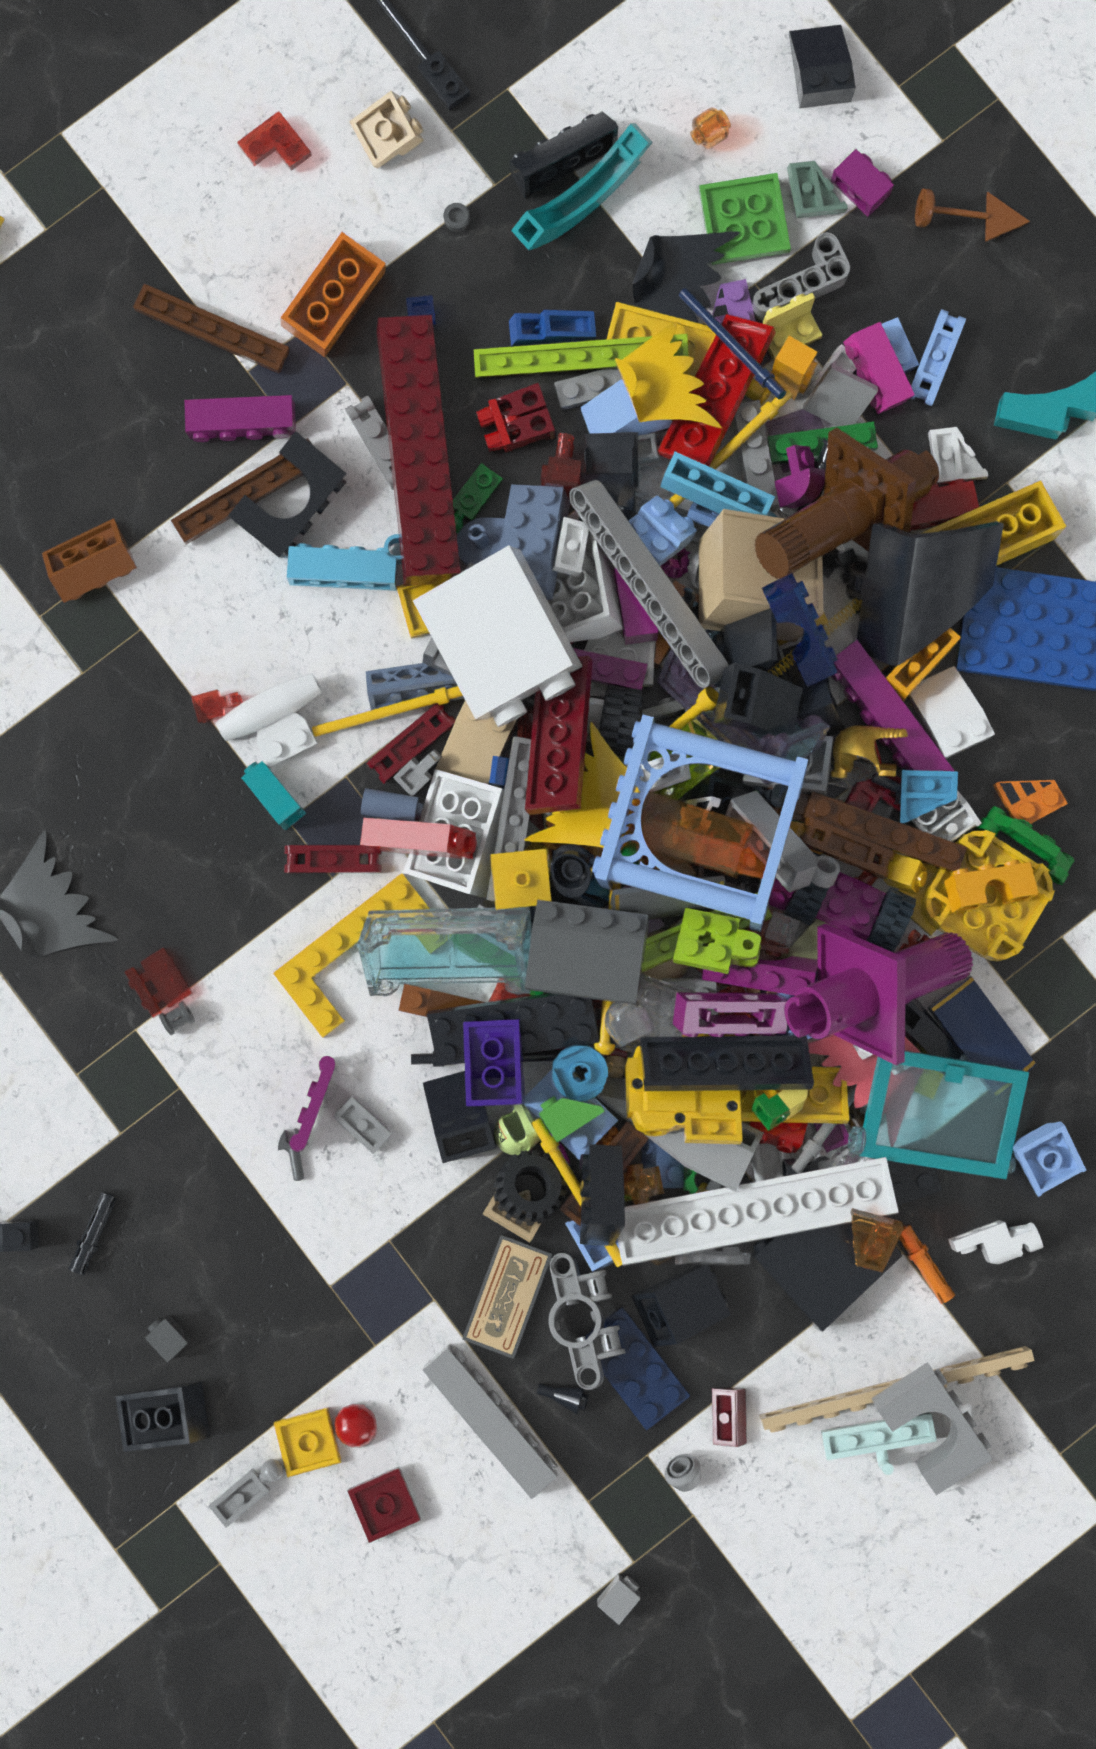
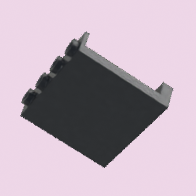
(818, 1270)

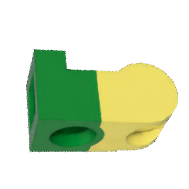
(779, 1107)

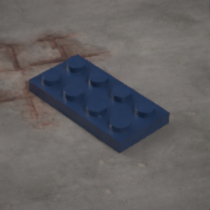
(641, 1373)

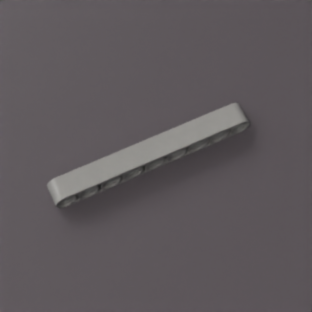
(648, 583)

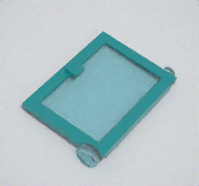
(942, 1115)

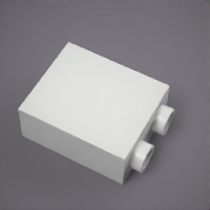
(499, 636)

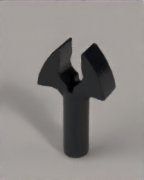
(889, 784)

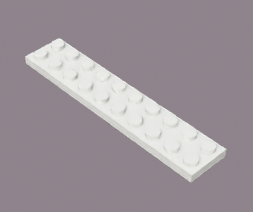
(755, 1211)

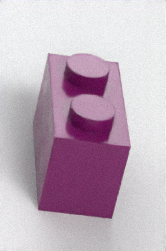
(862, 182)

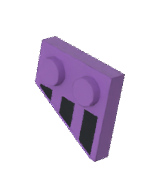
(734, 300)

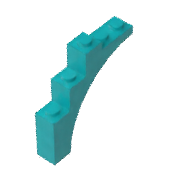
(1049, 412)

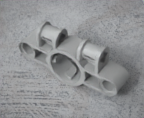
(584, 1352)

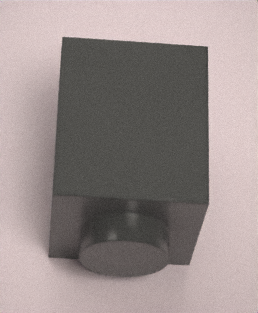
(167, 1337)

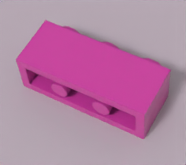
(879, 365)

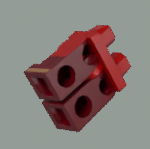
(519, 419)

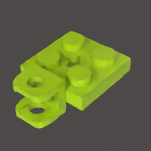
(729, 944)

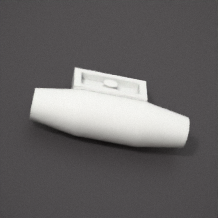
(275, 719)

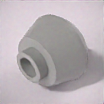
(683, 1472)

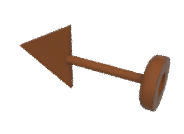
(998, 215)

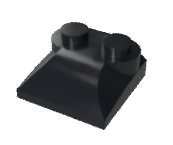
(619, 486)

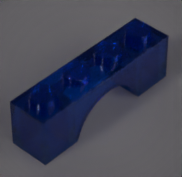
(789, 605)

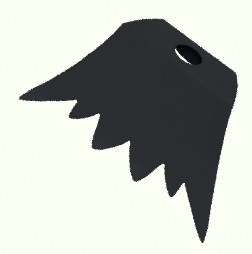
(677, 264)

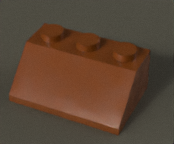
(88, 561)

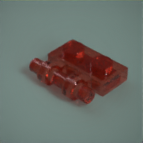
(166, 978)

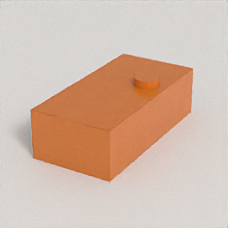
(333, 294)

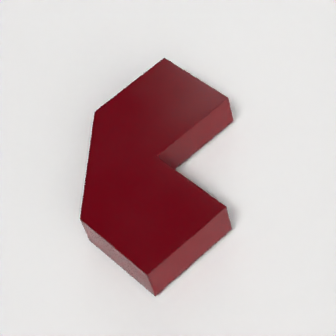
(867, 794)

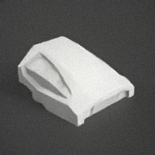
(948, 820)

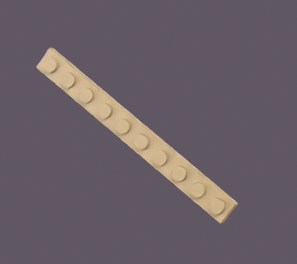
(858, 1398)

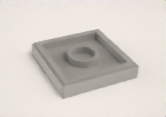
(840, 397)

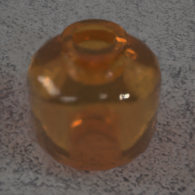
(710, 127)

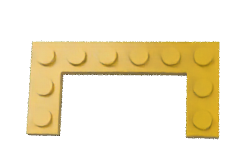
(298, 972)

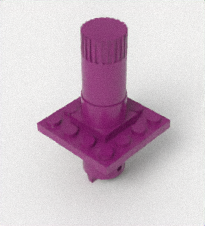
(866, 988)

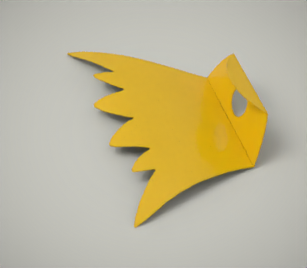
(658, 383)
(598, 792)

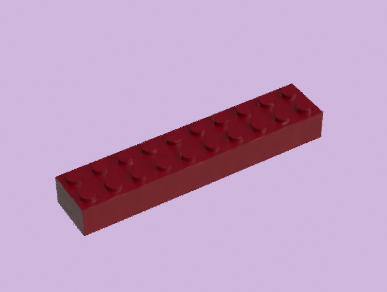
(418, 450)

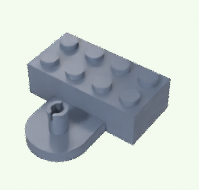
(529, 525)

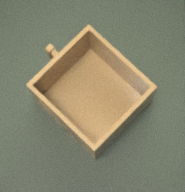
(734, 577)

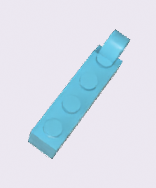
(713, 488)
(344, 567)

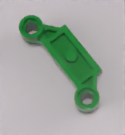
(1024, 834)

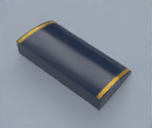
(979, 1028)

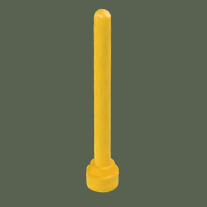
(706, 702)

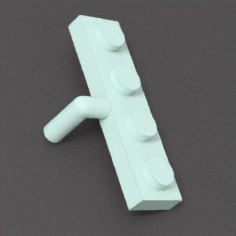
(877, 1438)

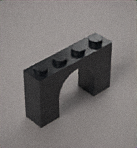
(322, 477)

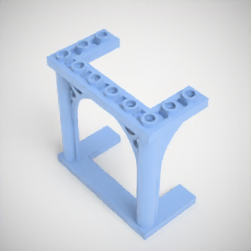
(620, 869)

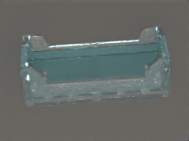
(445, 947)

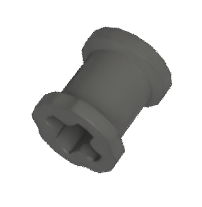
(183, 1011)

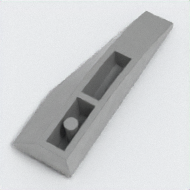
(718, 1162)

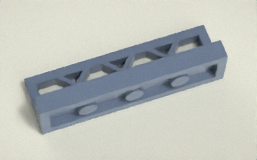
(398, 690)

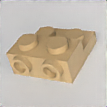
(387, 129)

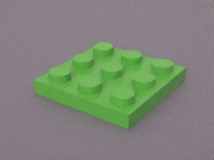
(751, 208)

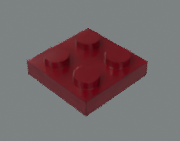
(384, 1504)

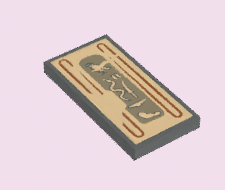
(507, 1296)

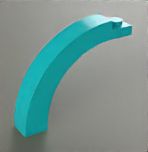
(567, 210)

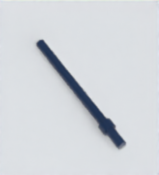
(763, 375)

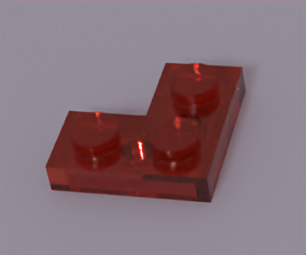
(273, 136)

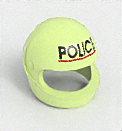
(515, 1132)

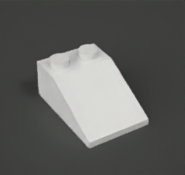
(950, 713)

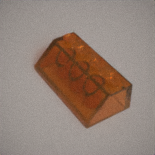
(693, 834)

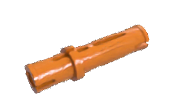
(928, 1269)

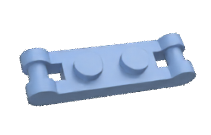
(937, 356)

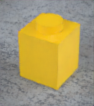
(906, 874)

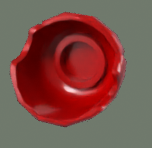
(355, 1425)

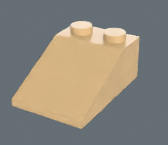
(473, 745)

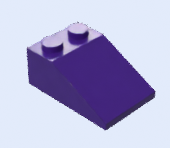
(493, 1063)

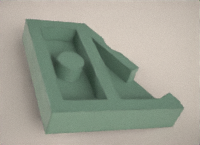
(812, 191)

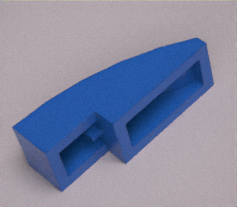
(551, 327)

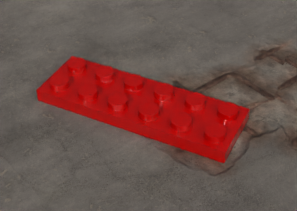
(724, 388)

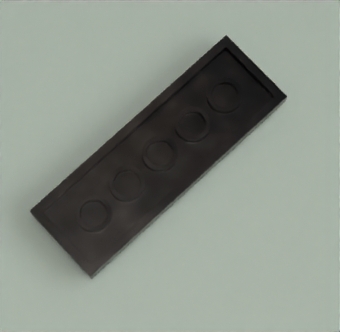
(545, 1023)
(726, 1063)

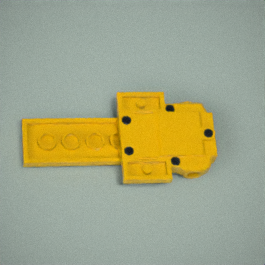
(718, 1115)

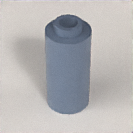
(391, 805)

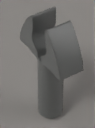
(295, 1158)

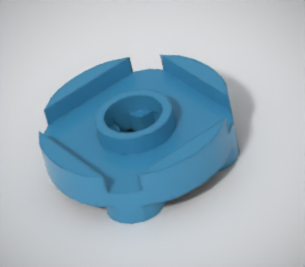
(594, 1078)

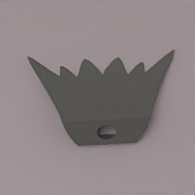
(41, 913)

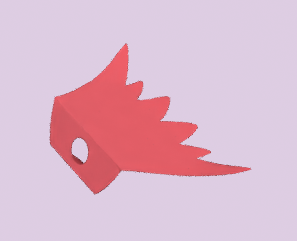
(853, 1068)

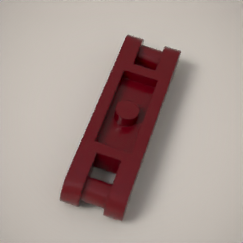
(411, 742)
(331, 859)

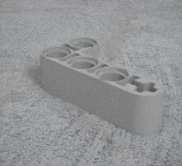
(797, 283)

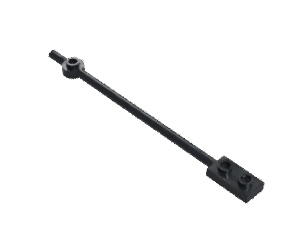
(434, 67)

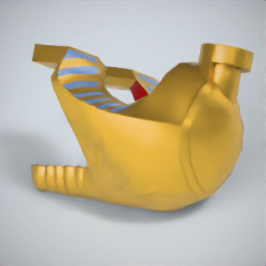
(859, 743)

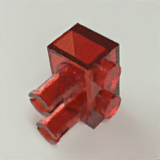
(561, 469)

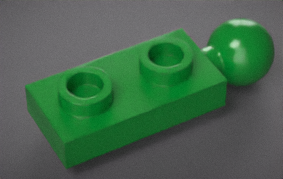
(475, 495)

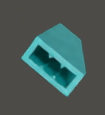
(273, 794)

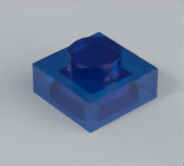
(421, 306)

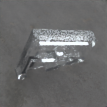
(729, 1256)

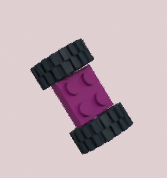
(855, 909)

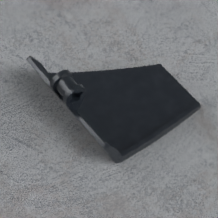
(920, 585)

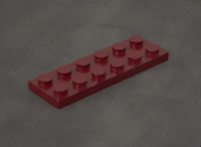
(559, 746)

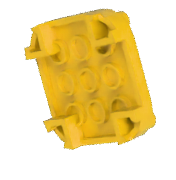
(996, 928)

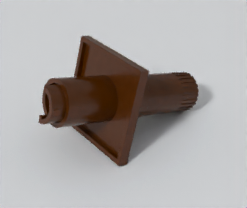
(857, 494)

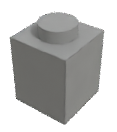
(619, 1598)

